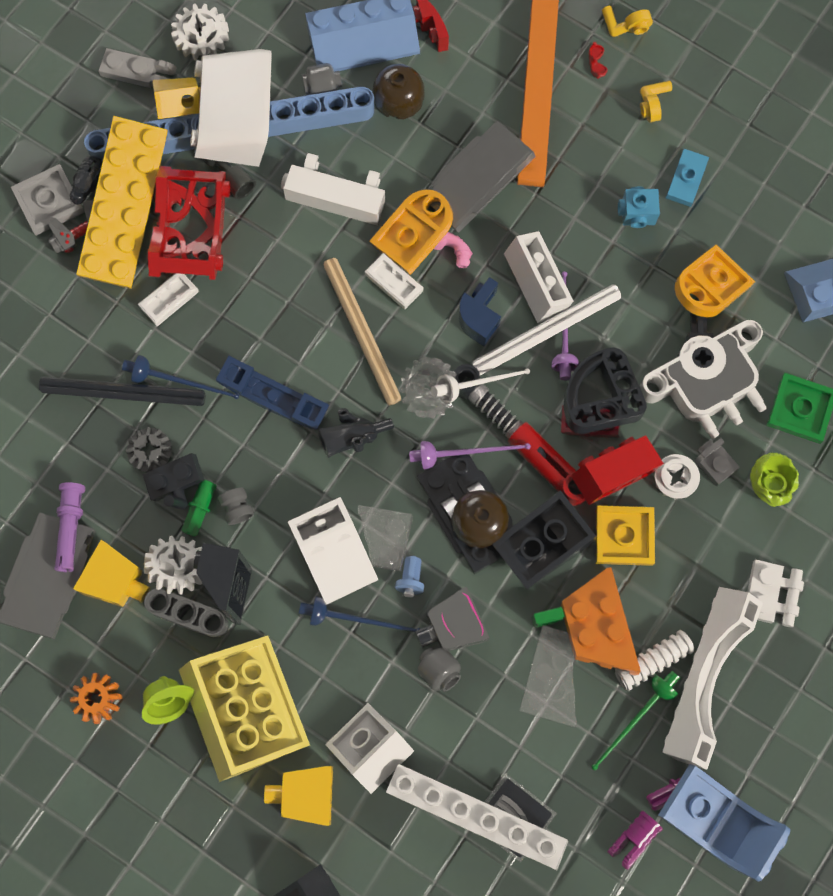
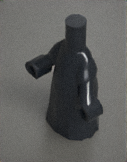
(351, 435)

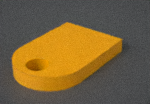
(414, 230)
(714, 281)

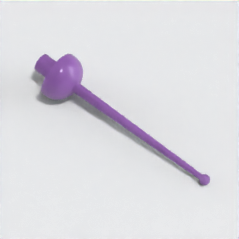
(564, 362)
(429, 455)

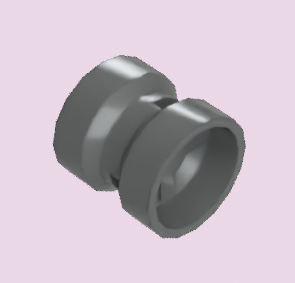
(235, 506)

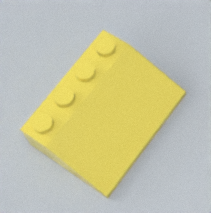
(243, 707)

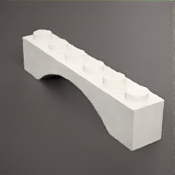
(691, 732)

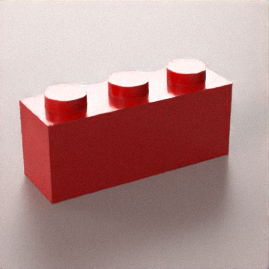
(616, 468)

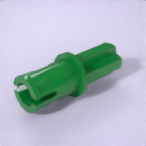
(198, 508)

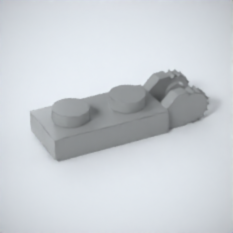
(133, 68)

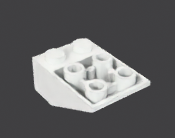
(333, 550)

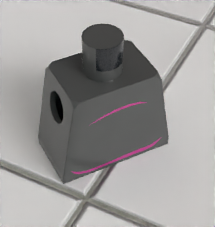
(454, 623)

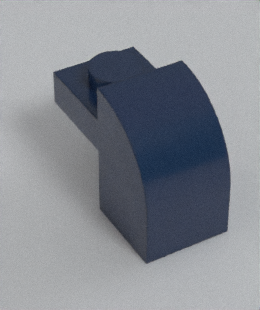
(475, 316)

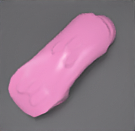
(461, 249)

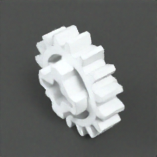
(213, 32)
(172, 565)

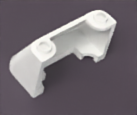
(233, 106)

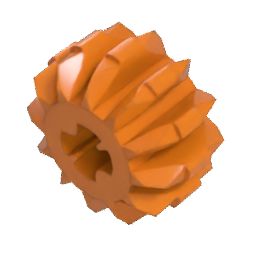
(97, 709)

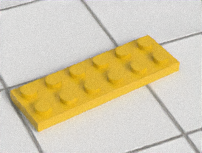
(122, 202)

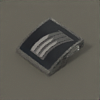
(520, 802)

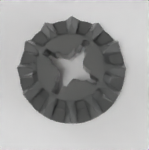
(157, 457)

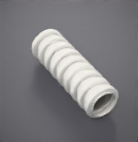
(656, 659)

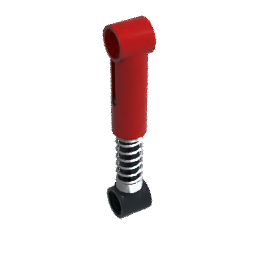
(540, 455)

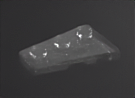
(550, 680)

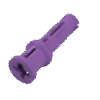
(69, 513)

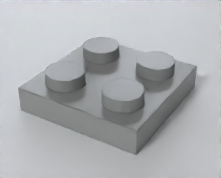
(46, 198)

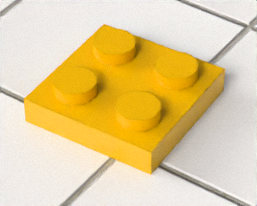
(625, 535)

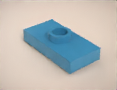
(687, 177)

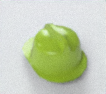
(165, 700)

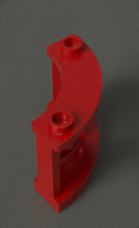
(166, 257)

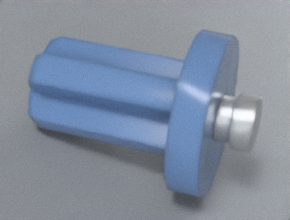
(410, 579)

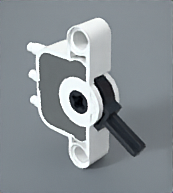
(718, 384)

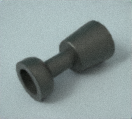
(240, 182)

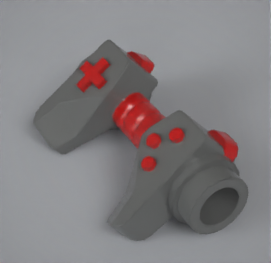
(65, 239)

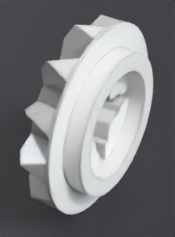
(690, 476)

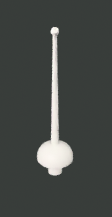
(448, 388)

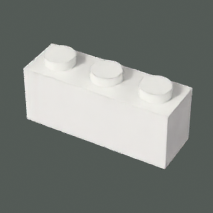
(538, 276)

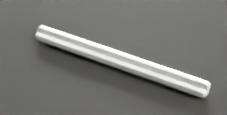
(547, 329)

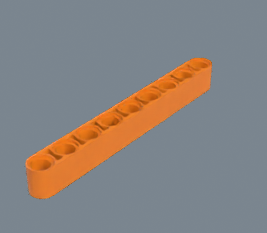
(538, 89)

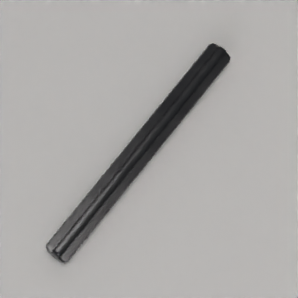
(122, 391)

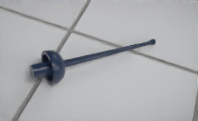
(141, 370)
(319, 612)

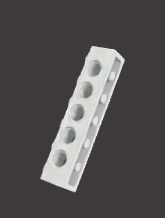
(477, 816)

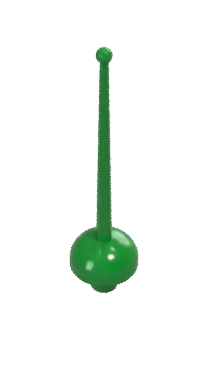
(662, 689)

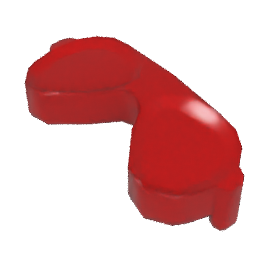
(595, 53)

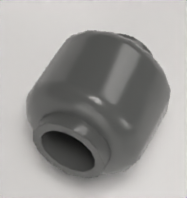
(321, 79)
(439, 669)

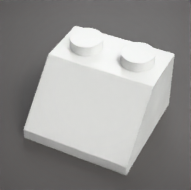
(369, 748)

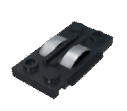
(444, 487)

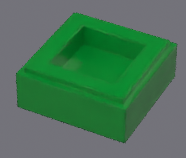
(547, 617)

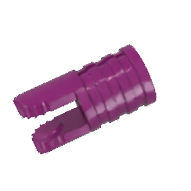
(640, 833)

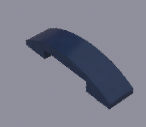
(271, 395)

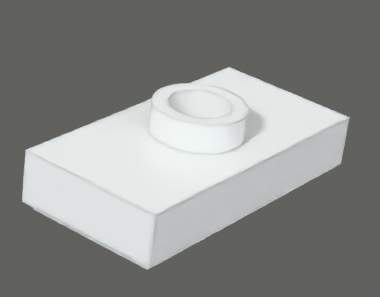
(394, 281)
(168, 298)

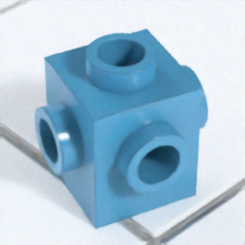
(639, 207)

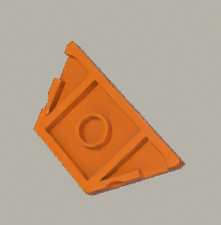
(599, 625)

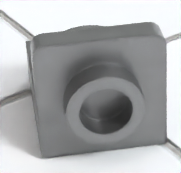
(716, 461)

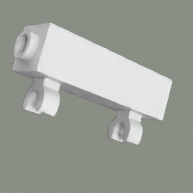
(334, 193)

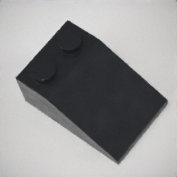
(544, 540)

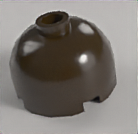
(398, 91)
(479, 518)

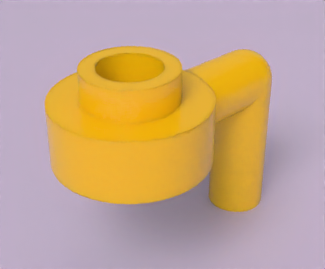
(636, 22)
(651, 106)

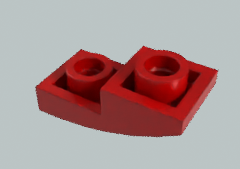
(431, 20)

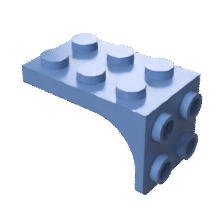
(724, 824)

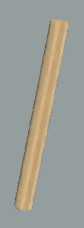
(362, 331)

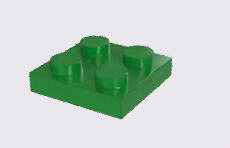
(801, 408)

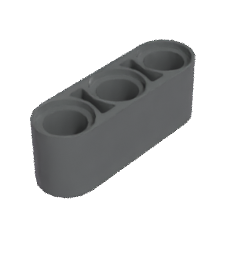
(174, 606)

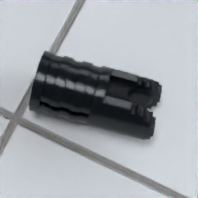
(85, 179)

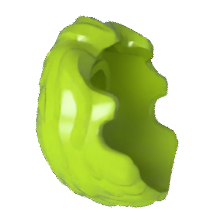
(774, 479)

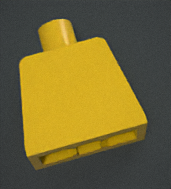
(170, 98)
(111, 577)
(304, 795)

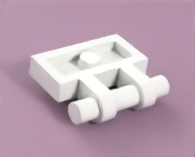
(765, 585)

